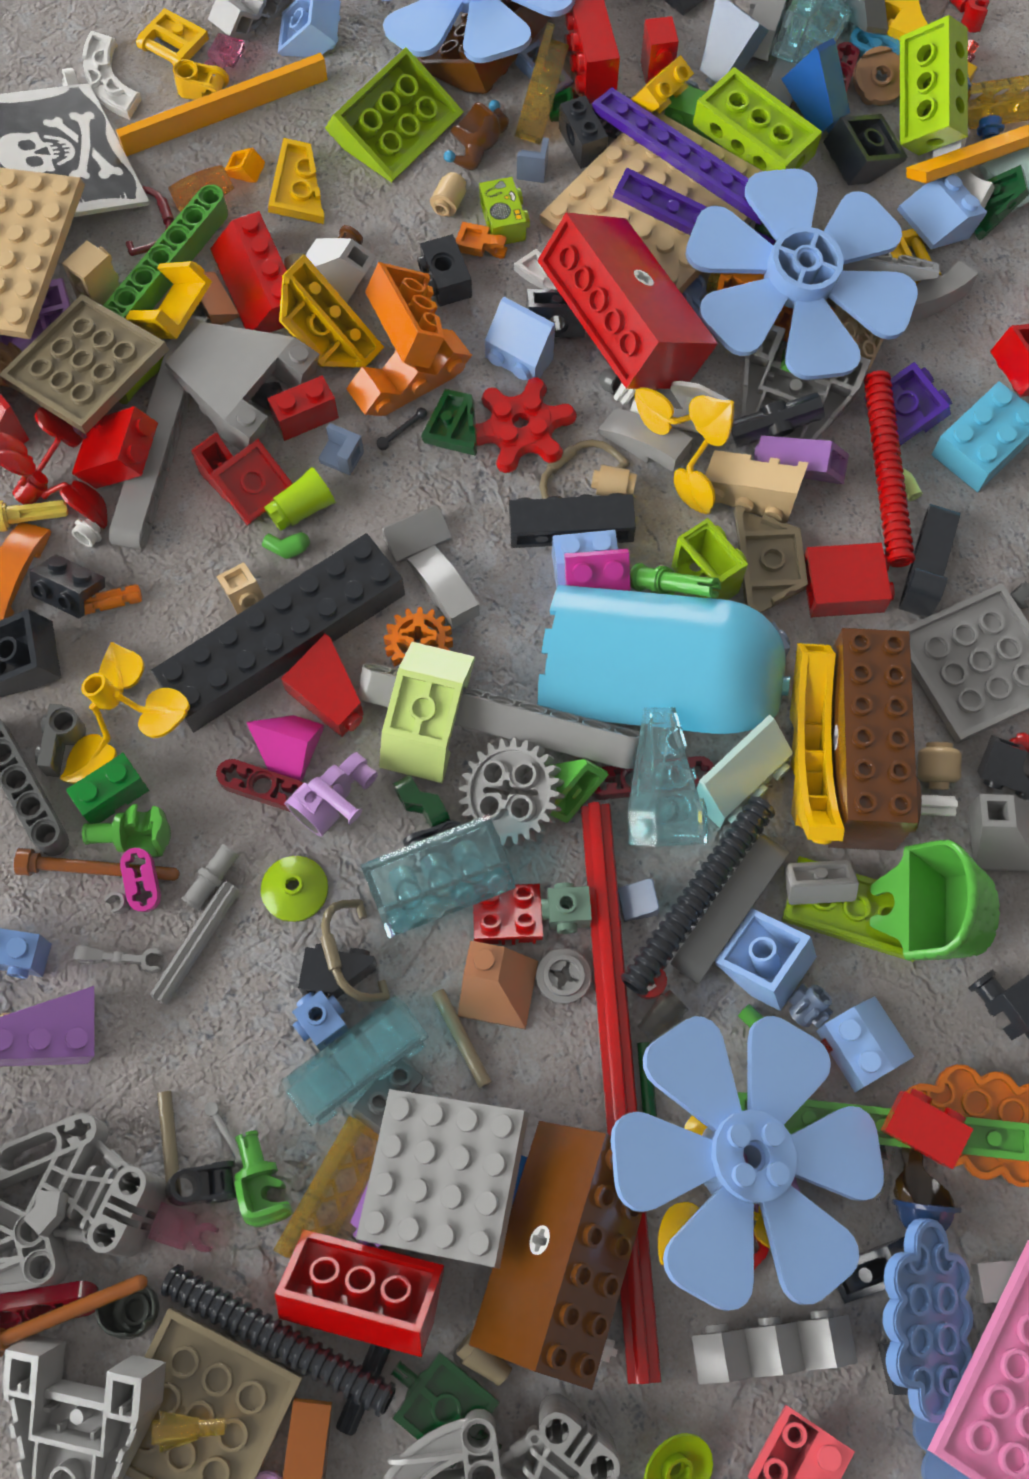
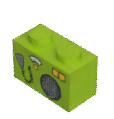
(503, 209)

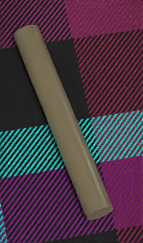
(461, 1038)
(168, 1137)

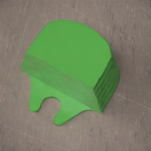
(941, 903)

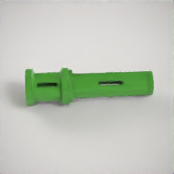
(663, 580)

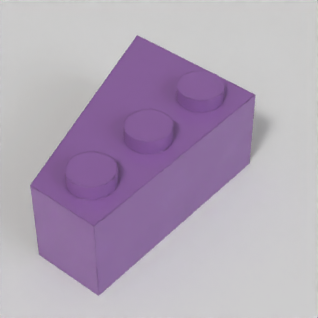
(50, 1032)

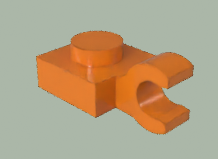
(476, 239)

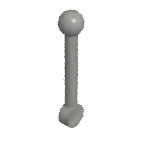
(212, 1109)

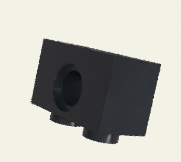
(582, 130)
(446, 270)
(554, 308)

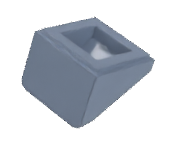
(638, 900)

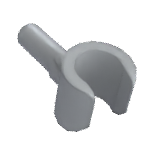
(124, 906)

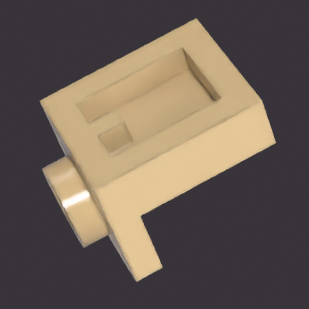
(240, 587)

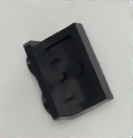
(64, 584)

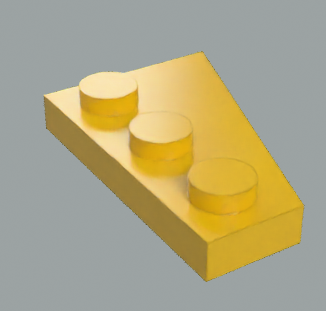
(295, 184)

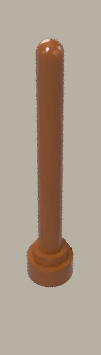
(28, 862)
(71, 1311)

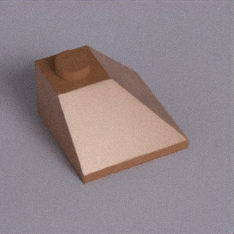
(497, 985)

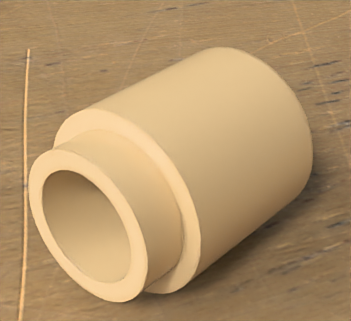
(448, 194)
(613, 480)

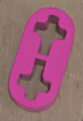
(148, 878)

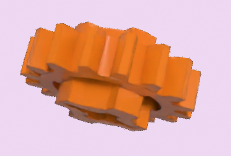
(415, 627)

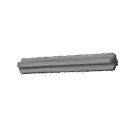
(195, 943)

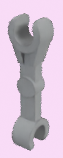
(91, 955)

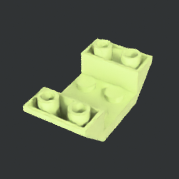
(424, 711)

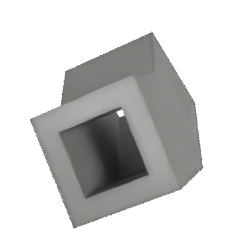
(48, 1211)

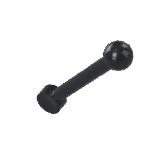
(383, 442)

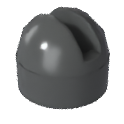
(609, 381)
(1020, 594)

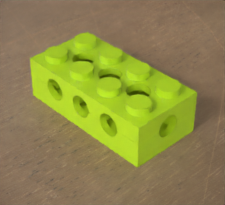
(934, 85)
(755, 124)

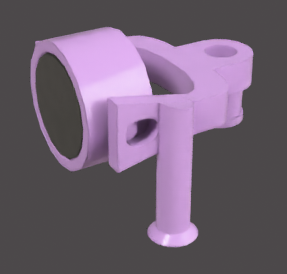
(318, 804)

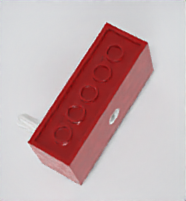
(626, 303)

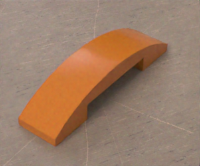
(15, 558)

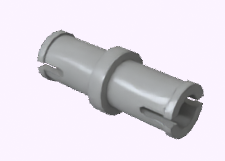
(210, 877)

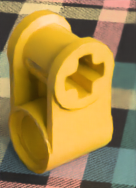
(197, 79)

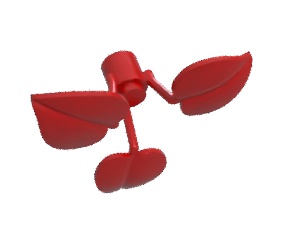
(34, 483)

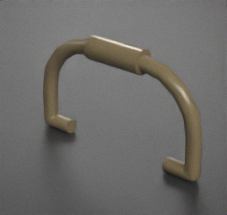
(570, 451)
(332, 955)

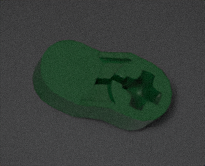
(421, 802)

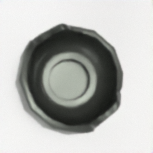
(129, 1315)

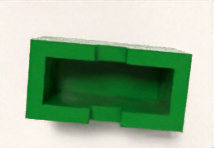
(107, 789)

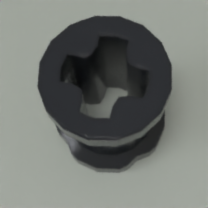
(987, 987)

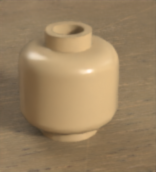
(939, 765)

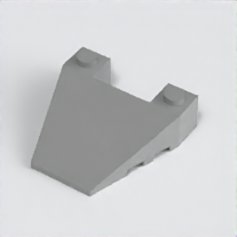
(229, 365)
(769, 383)
(72, 1426)

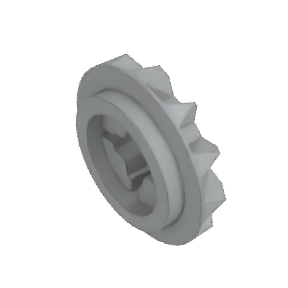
(555, 962)

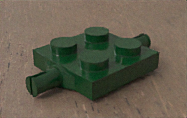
(440, 1397)

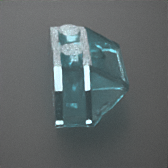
(809, 25)

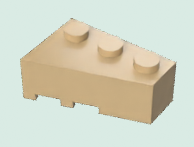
(755, 484)

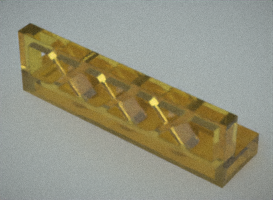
(541, 88)
(1010, 106)
(322, 1183)

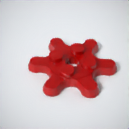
(532, 438)

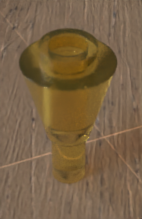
(177, 1430)

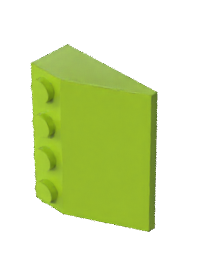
(394, 116)

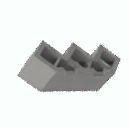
(771, 15)
(241, 17)
(773, 1348)

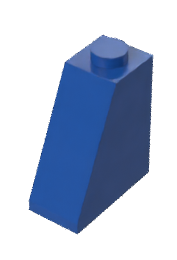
(819, 86)

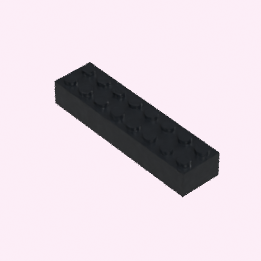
(280, 630)

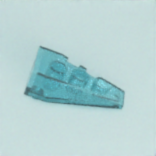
(663, 793)

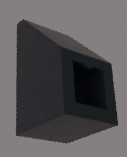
(316, 975)

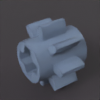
(810, 1006)

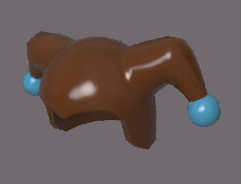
(478, 133)

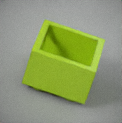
(715, 556)

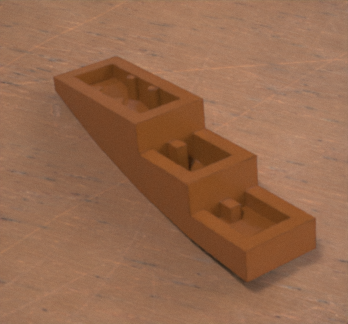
(308, 1439)

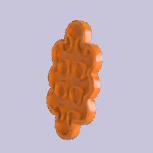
(985, 1097)

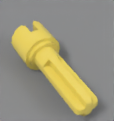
(30, 512)

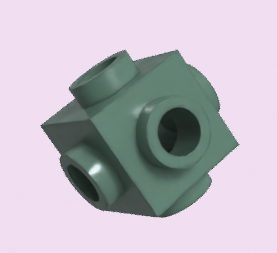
(567, 896)

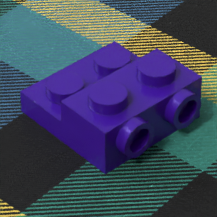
(917, 402)

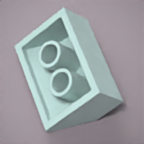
(745, 772)

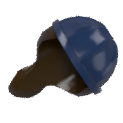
(920, 1194)

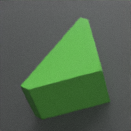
(580, 782)

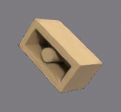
(91, 272)

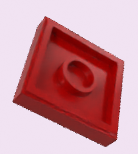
(250, 481)

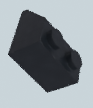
(864, 148)

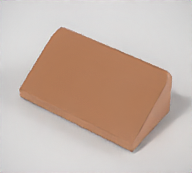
(217, 303)

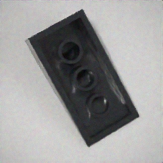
(27, 653)

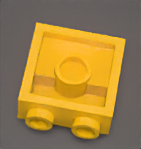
(665, 84)

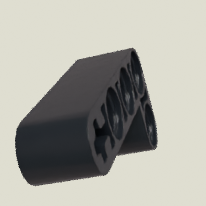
(926, 576)

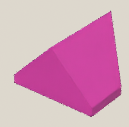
(286, 743)

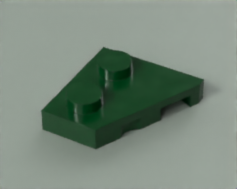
(1009, 192)
(453, 423)

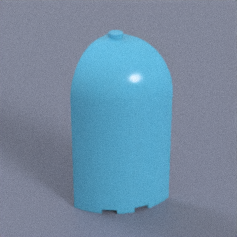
(648, 650)

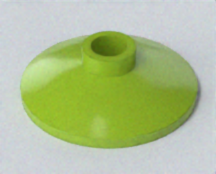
(298, 903)
(681, 1458)

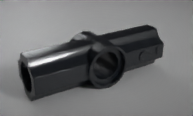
(777, 419)

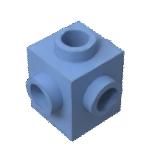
(328, 1027)

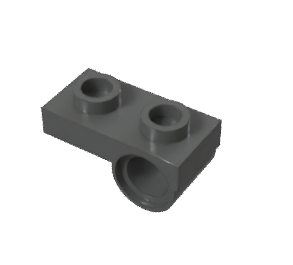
(51, 751)
(373, 1102)

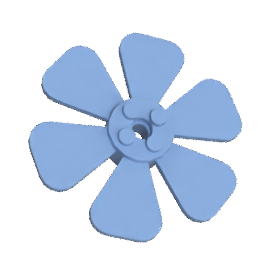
(490, 28)
(801, 273)
(662, 1161)

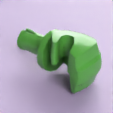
(132, 830)
(254, 1182)

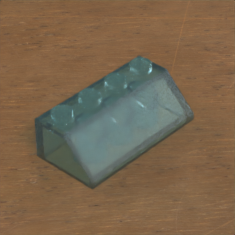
(438, 876)
(354, 1061)

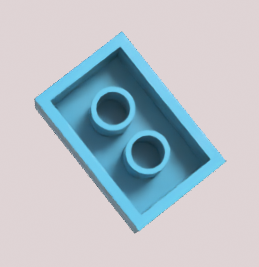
(985, 437)

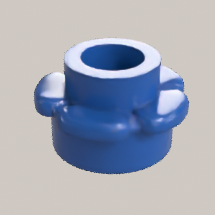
(990, 126)

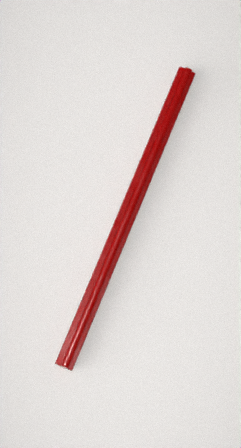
(618, 1076)

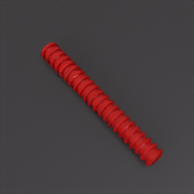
(889, 469)

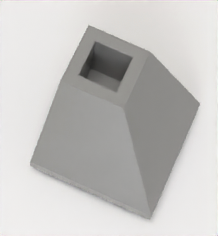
(341, 263)
(1000, 832)

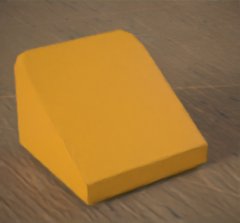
(245, 165)

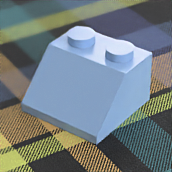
(309, 27)
(943, 212)
(520, 340)
(579, 543)
(767, 958)
(865, 1043)

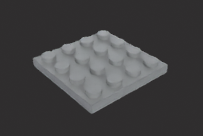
(974, 662)
(443, 1177)

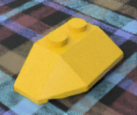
(323, 319)

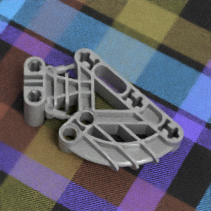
(106, 1202)
(560, 1449)

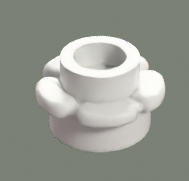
(86, 532)

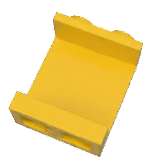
(178, 305)

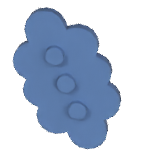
(927, 1319)

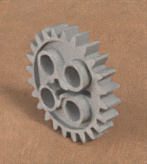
(514, 761)

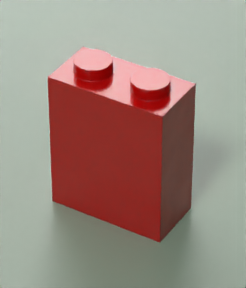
(116, 448)
(847, 580)

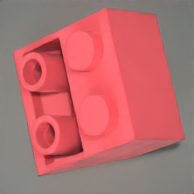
(800, 1451)

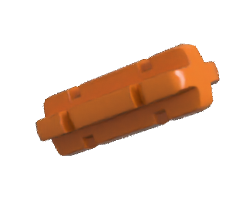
(113, 599)

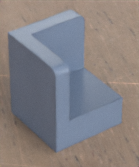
(533, 164)
(342, 449)

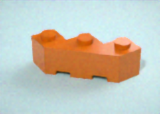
(397, 384)

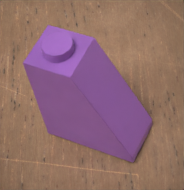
(825, 458)

